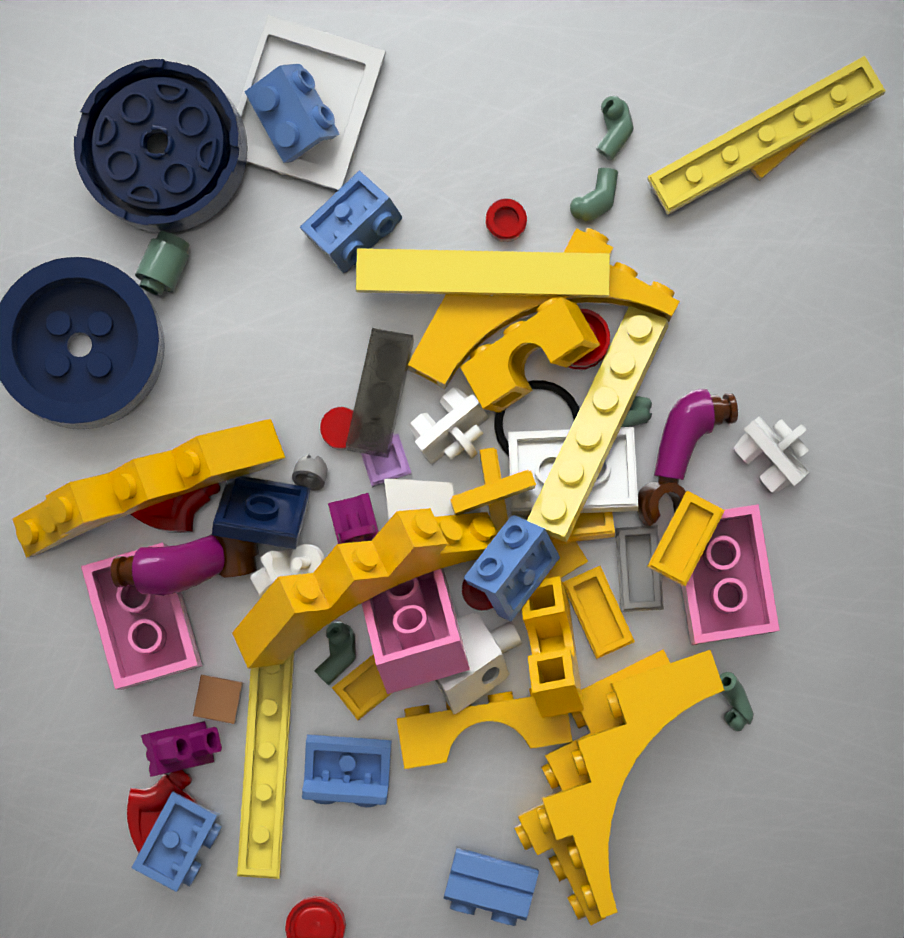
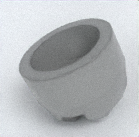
(310, 472)

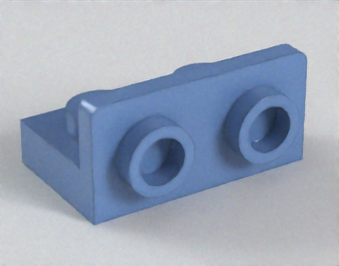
(352, 220)
(513, 565)
(176, 842)

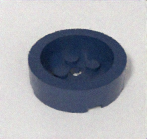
(202, 153)
(52, 308)

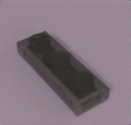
(380, 393)

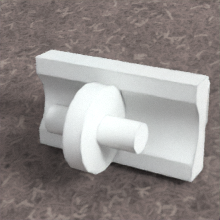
(454, 431)
(786, 466)
(287, 562)

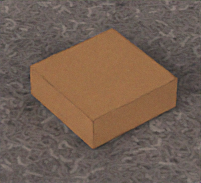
(218, 699)

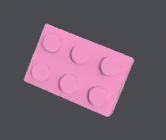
(732, 582)
(415, 632)
(140, 633)

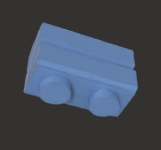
(491, 886)

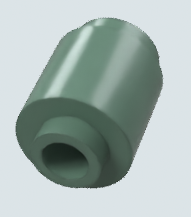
(162, 263)

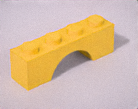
(429, 736)

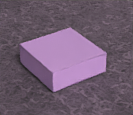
(383, 468)

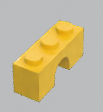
(498, 368)
(553, 649)

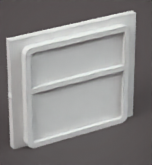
(345, 82)

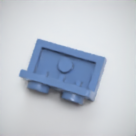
(291, 111)
(346, 770)

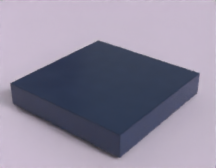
(261, 511)

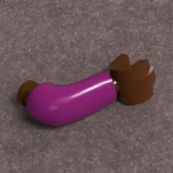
(685, 425)
(184, 565)

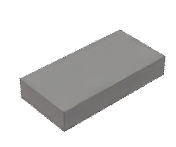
(638, 584)

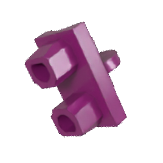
(353, 519)
(181, 747)

